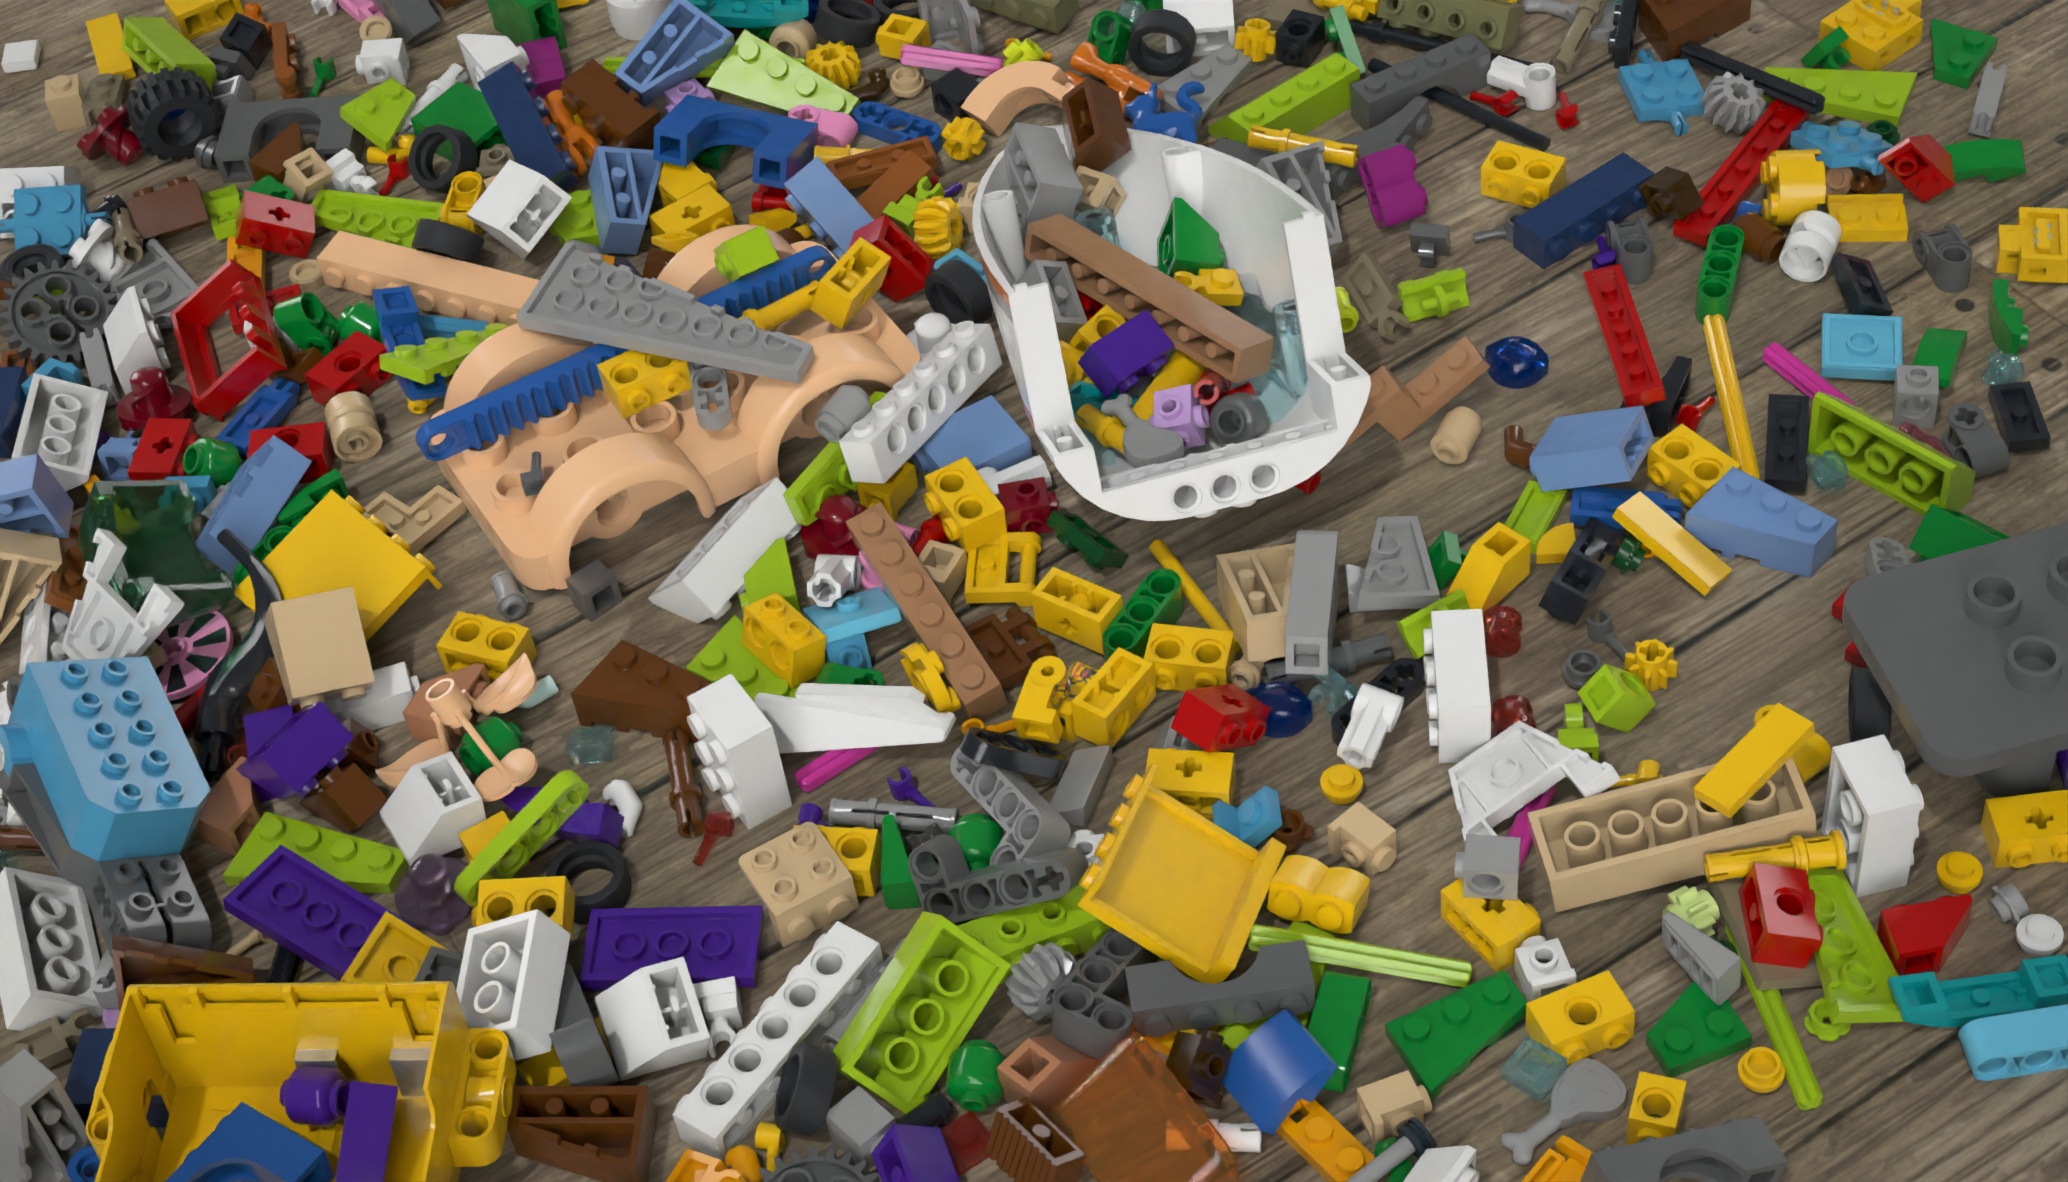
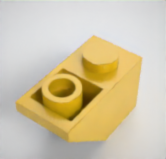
(680, 181)
(1493, 567)

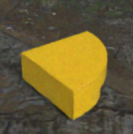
(1555, 544)

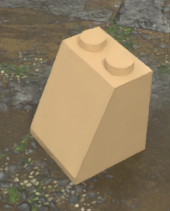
(320, 647)

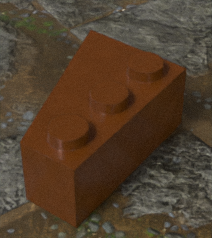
(1678, 22)
(607, 109)
(637, 693)
(165, 963)
(586, 1129)

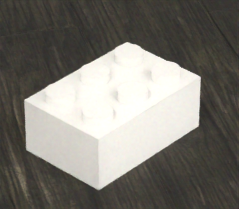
(1459, 683)
(738, 752)
(1875, 813)
(514, 979)

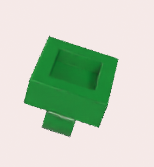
(1827, 51)
(1446, 557)

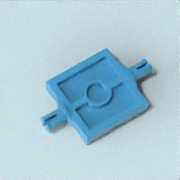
(1662, 90)
(1842, 145)
(51, 217)

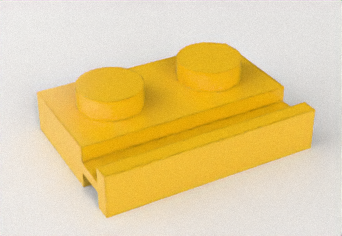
(1869, 217)

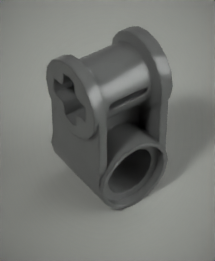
(1632, 248)
(1944, 257)
(1974, 440)

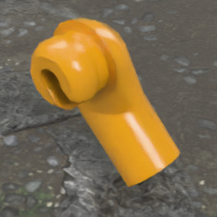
(745, 1161)

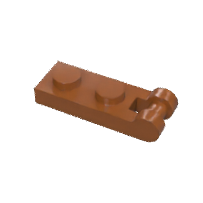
(286, 61)

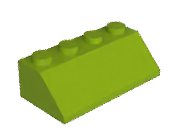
(1296, 103)
(1888, 457)
(918, 1012)

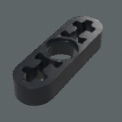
(1387, 681)
(1012, 753)

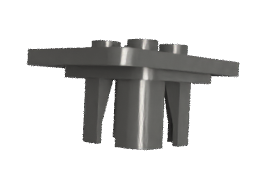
(1975, 656)

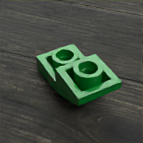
(1991, 157)
(2006, 320)
(1943, 350)
(310, 496)

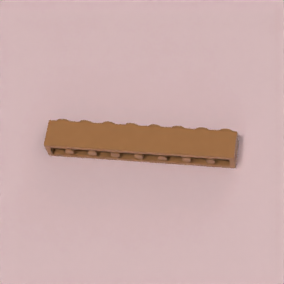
(1131, 286)

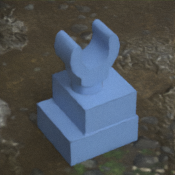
(116, 457)

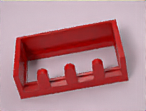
(210, 391)

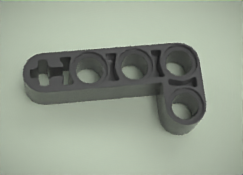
(1001, 880)
(1088, 1000)
(579, 1039)

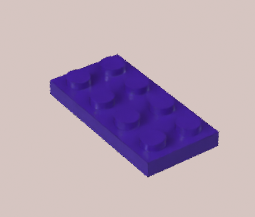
(306, 911)
(711, 938)

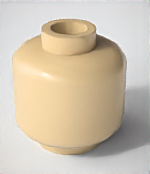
(794, 38)

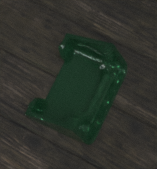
(154, 526)

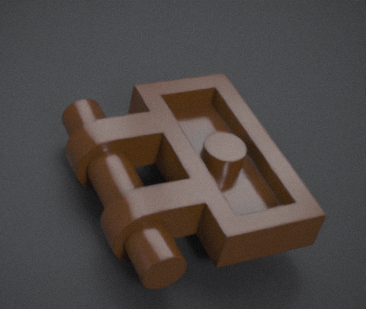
(1000, 649)

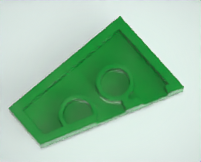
(1454, 1029)

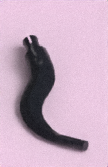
(236, 671)

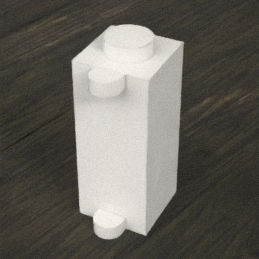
(384, 700)

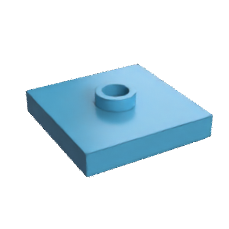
(1861, 346)
(854, 614)

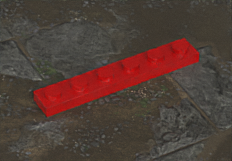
(1740, 172)
(1624, 336)

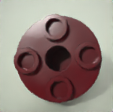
(112, 137)
(152, 399)
(830, 532)

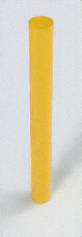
(1191, 589)

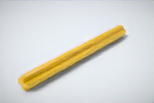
(1730, 394)

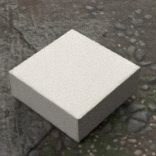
(21, 56)

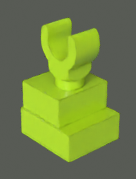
(903, 212)
(1574, 733)

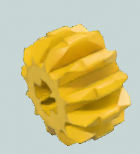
(835, 63)
(938, 226)

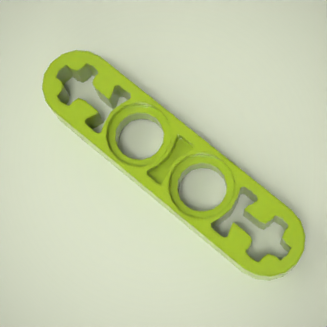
(553, 804)

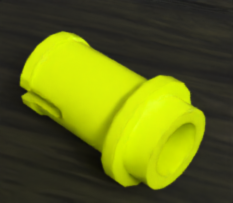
(1348, 314)

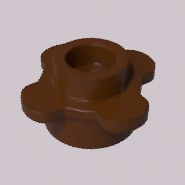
(1292, 822)

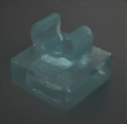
(1336, 686)
(1534, 1068)

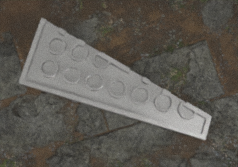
(616, 308)

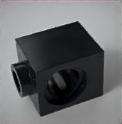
(248, 38)
(1300, 38)
(951, 92)

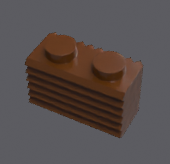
(1031, 1146)

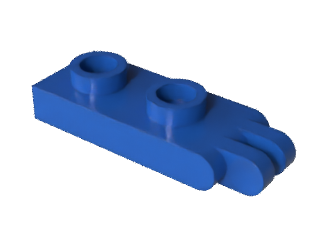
(262, 411)
(1603, 502)

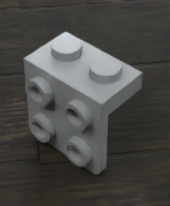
(951, 21)

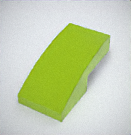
(222, 209)

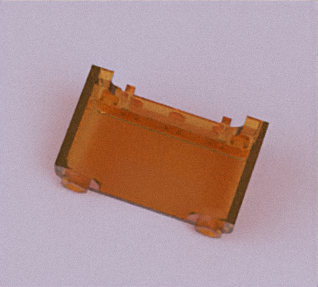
(1141, 1122)

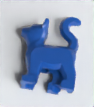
(1147, 115)

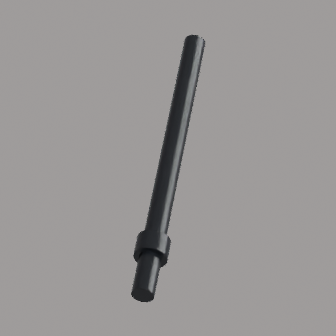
(1380, 32)
(1476, 112)

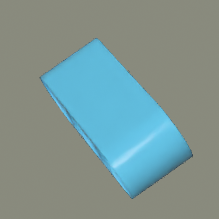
(2017, 1043)

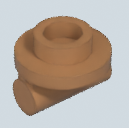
(1838, 180)

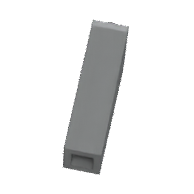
(1312, 603)

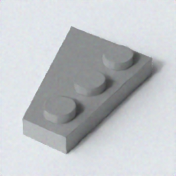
(1217, 72)
(1398, 567)

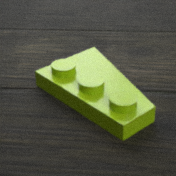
(727, 656)

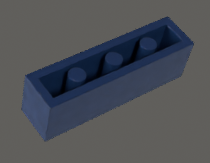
(526, 126)
(1580, 211)

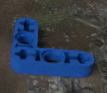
(877, 120)

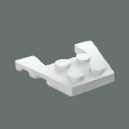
(103, 621)
(1515, 771)

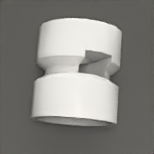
(1810, 246)

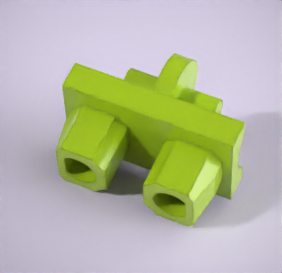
(1434, 295)
(1412, 625)

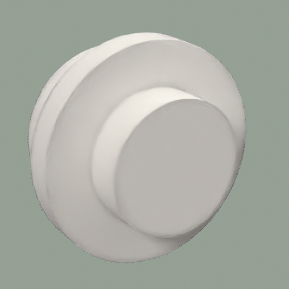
(2039, 935)

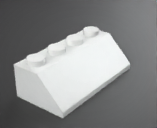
(62, 427)
(717, 564)
(44, 949)

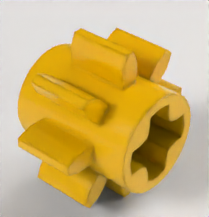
(1255, 39)
(963, 138)
(1652, 663)

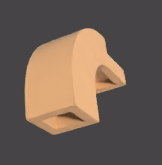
(1014, 89)

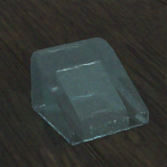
(590, 745)

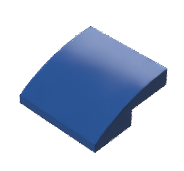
(1276, 1070)

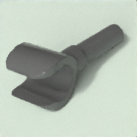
(1505, 231)
(533, 481)
(1603, 632)

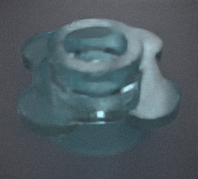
(2008, 363)
(1827, 470)

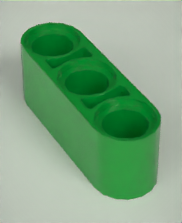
(1720, 272)
(1154, 601)
(1339, 1021)

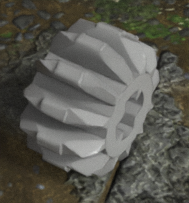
(1733, 102)
(1038, 977)

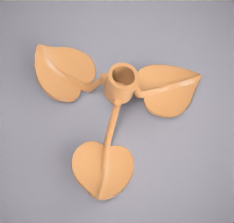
(453, 708)

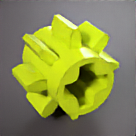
(1022, 52)

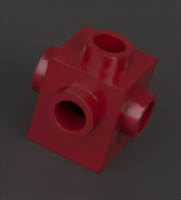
(1027, 505)

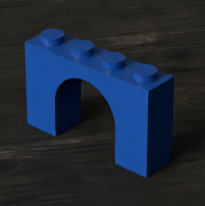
(696, 123)
(253, 1149)

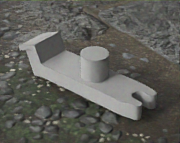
(1987, 100)
(99, 366)

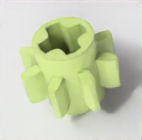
(1694, 908)

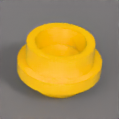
(1341, 784)
(1959, 872)
(1761, 1070)

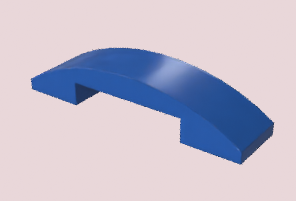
(399, 325)

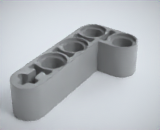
(1021, 811)

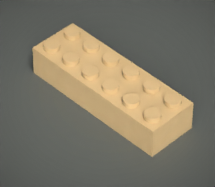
(1657, 834)

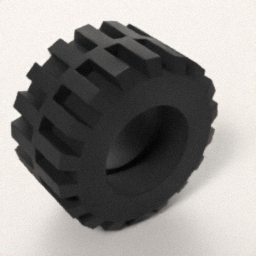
(166, 93)

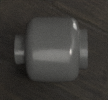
(1238, 418)

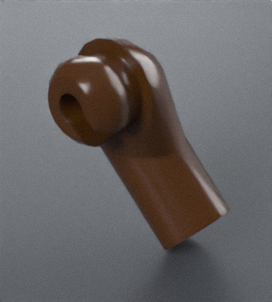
(1868, 183)
(1515, 448)

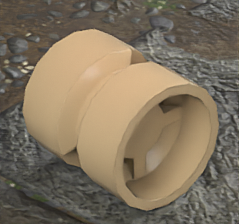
(353, 426)

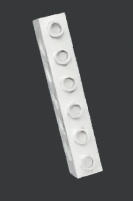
(920, 403)
(748, 1095)

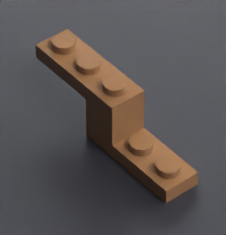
(1406, 407)

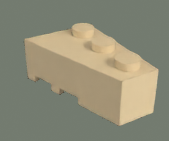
(24, 567)
(1256, 598)

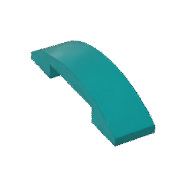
(752, 12)
(1956, 1002)

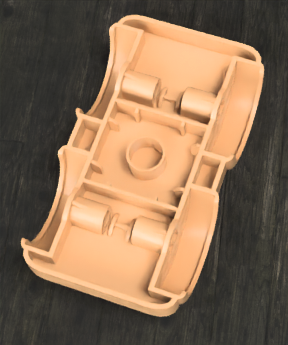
(612, 468)

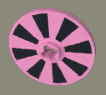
(192, 653)

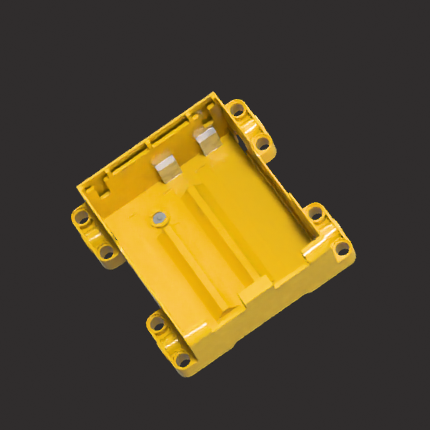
(241, 1041)

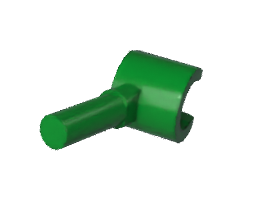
(324, 72)

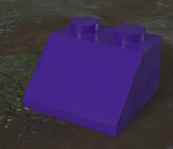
(298, 752)

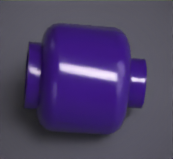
(315, 1095)

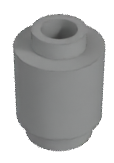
(841, 411)

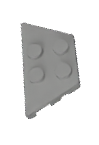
(159, 280)

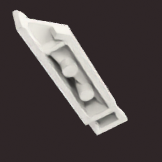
(852, 717)

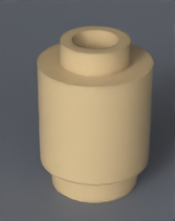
(1456, 435)

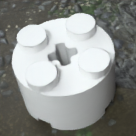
(634, 17)

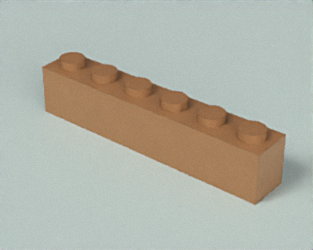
(926, 611)

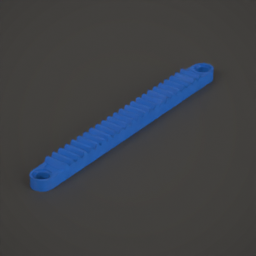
(578, 374)

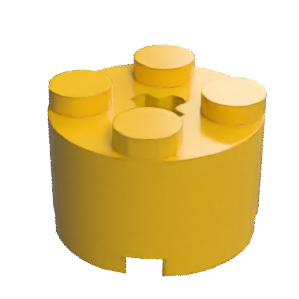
(1793, 184)

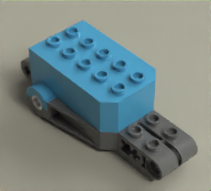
(109, 792)

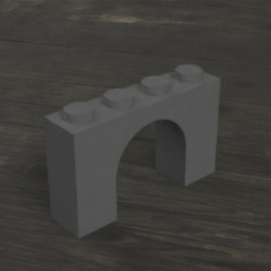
(255, 124)

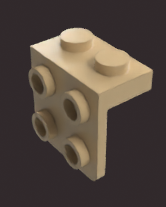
(800, 882)

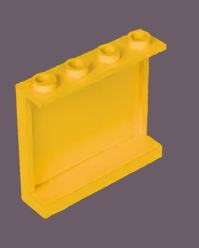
(343, 550)
(1178, 882)

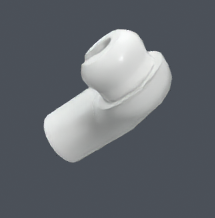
(627, 802)

